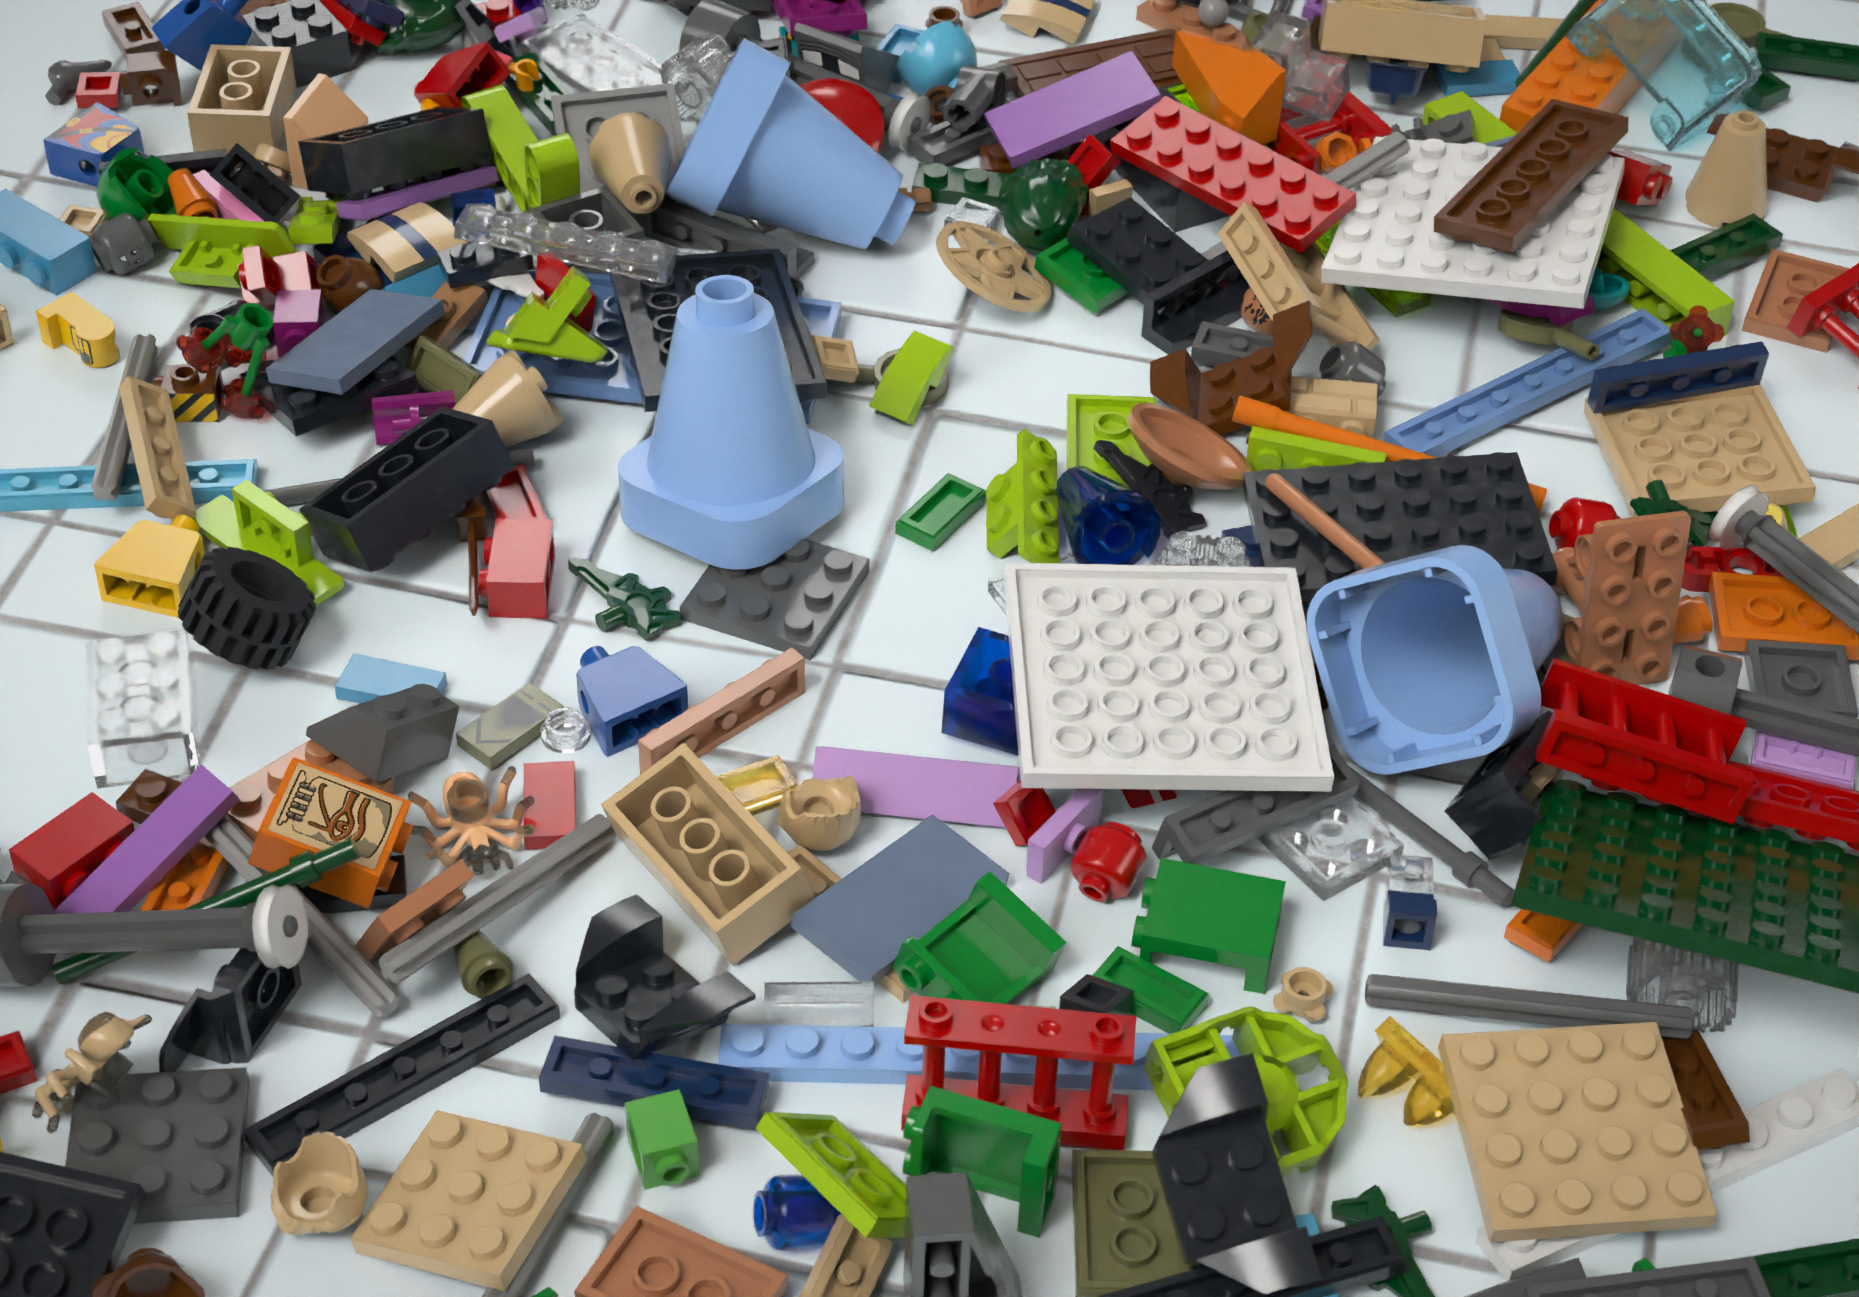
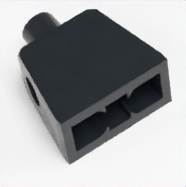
(255, 185)

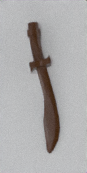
(473, 529)

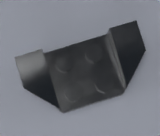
(1490, 800)
(639, 991)
(234, 1016)
(1228, 1184)

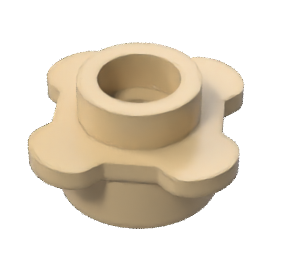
(1303, 993)

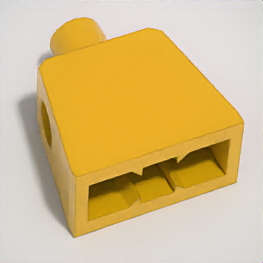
(151, 565)

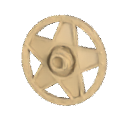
(993, 270)

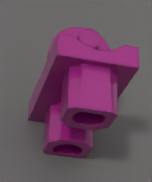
(400, 413)

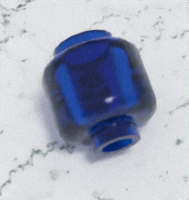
(792, 1214)

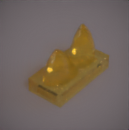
(1395, 1063)

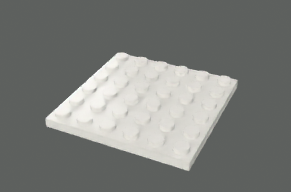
(1394, 246)
(1164, 678)

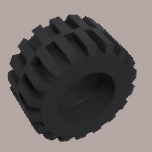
(246, 608)

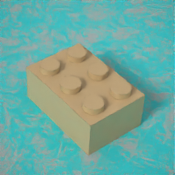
(242, 97)

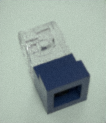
(1409, 897)

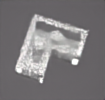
(1313, 80)

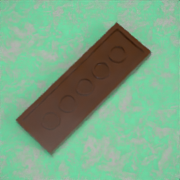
(1530, 175)

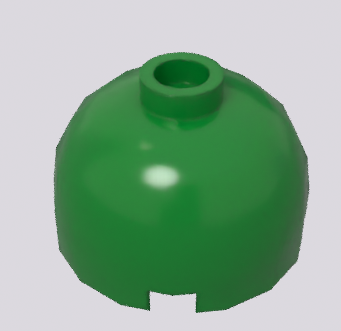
(135, 186)

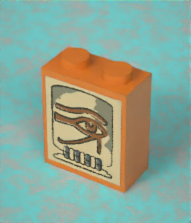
(324, 809)

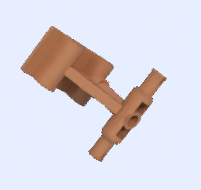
(1628, 592)

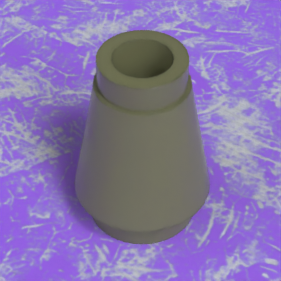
(482, 964)

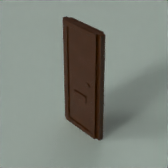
(1151, 49)

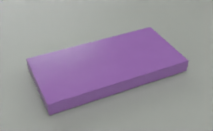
(1072, 109)

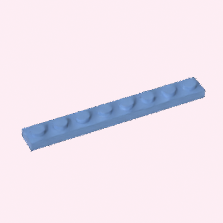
(1528, 387)

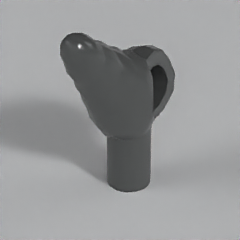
(65, 76)

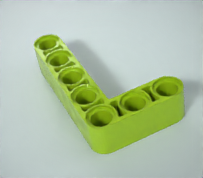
(529, 168)

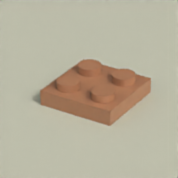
(415, 911)

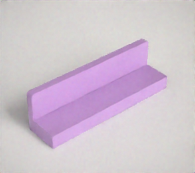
(919, 784)

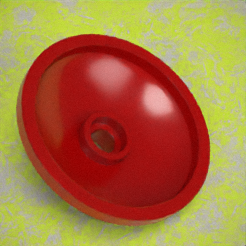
(852, 106)

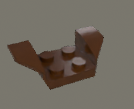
(1800, 164)
(1259, 376)

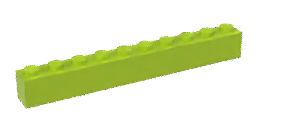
(1656, 275)

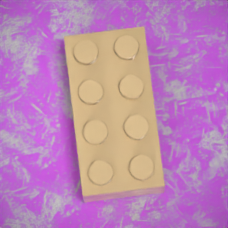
(1403, 30)
(708, 853)

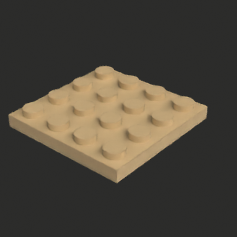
(1702, 449)
(1575, 1132)

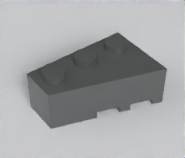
(952, 1242)

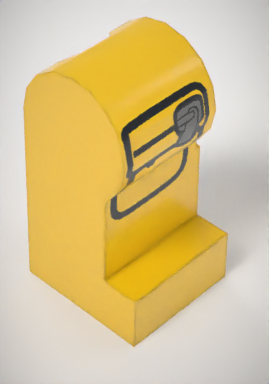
(80, 328)

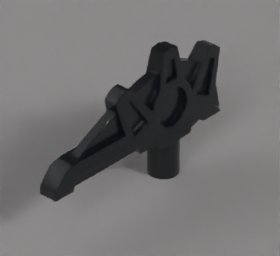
(1167, 499)

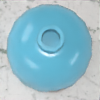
(937, 58)

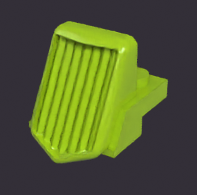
(545, 328)

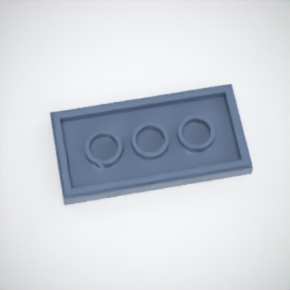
(355, 341)
(894, 897)

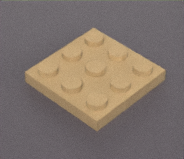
(469, 1200)

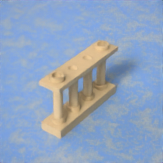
(1289, 278)

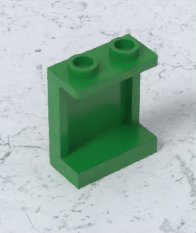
(1211, 918)
(982, 950)
(996, 1146)

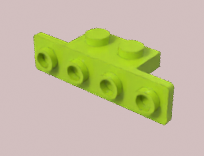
(215, 246)
(1025, 504)
(267, 527)

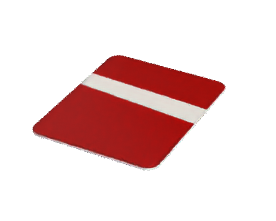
(1143, 797)

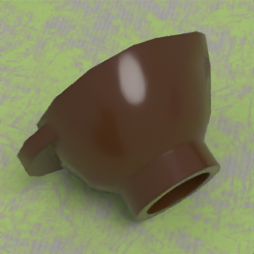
(345, 281)
(148, 1274)

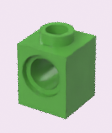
(662, 1139)

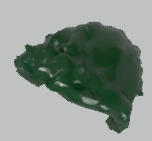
(422, 27)
(1045, 198)

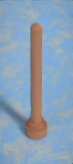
(1321, 522)

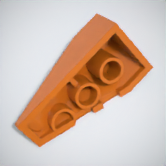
(1231, 84)

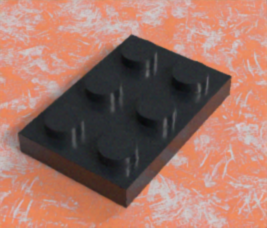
(1134, 248)

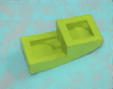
(909, 376)

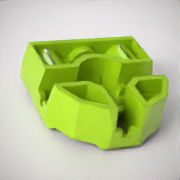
(1281, 1052)

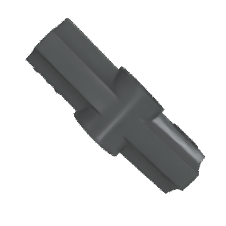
(976, 91)

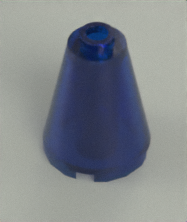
(1105, 519)

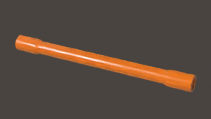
(1264, 415)

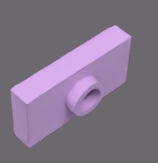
(522, 26)
(1803, 760)
(1062, 833)

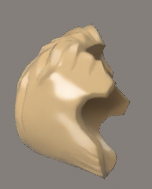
(821, 812)
(319, 1187)

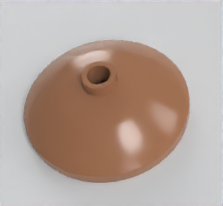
(1186, 449)

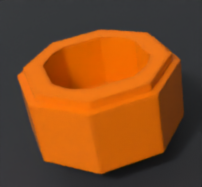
(1335, 151)

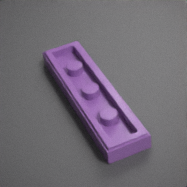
(417, 191)
(154, 846)

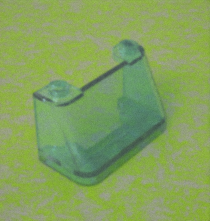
(1678, 54)

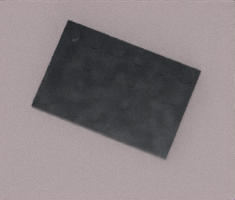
(651, 309)
(1401, 513)

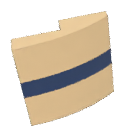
(1058, 17)
(405, 240)

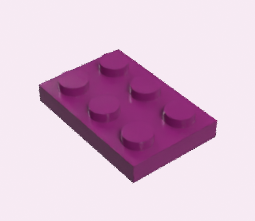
(830, 15)

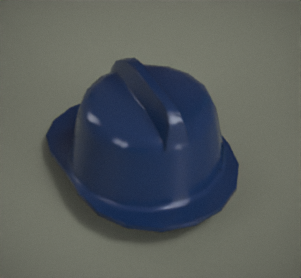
(1394, 79)

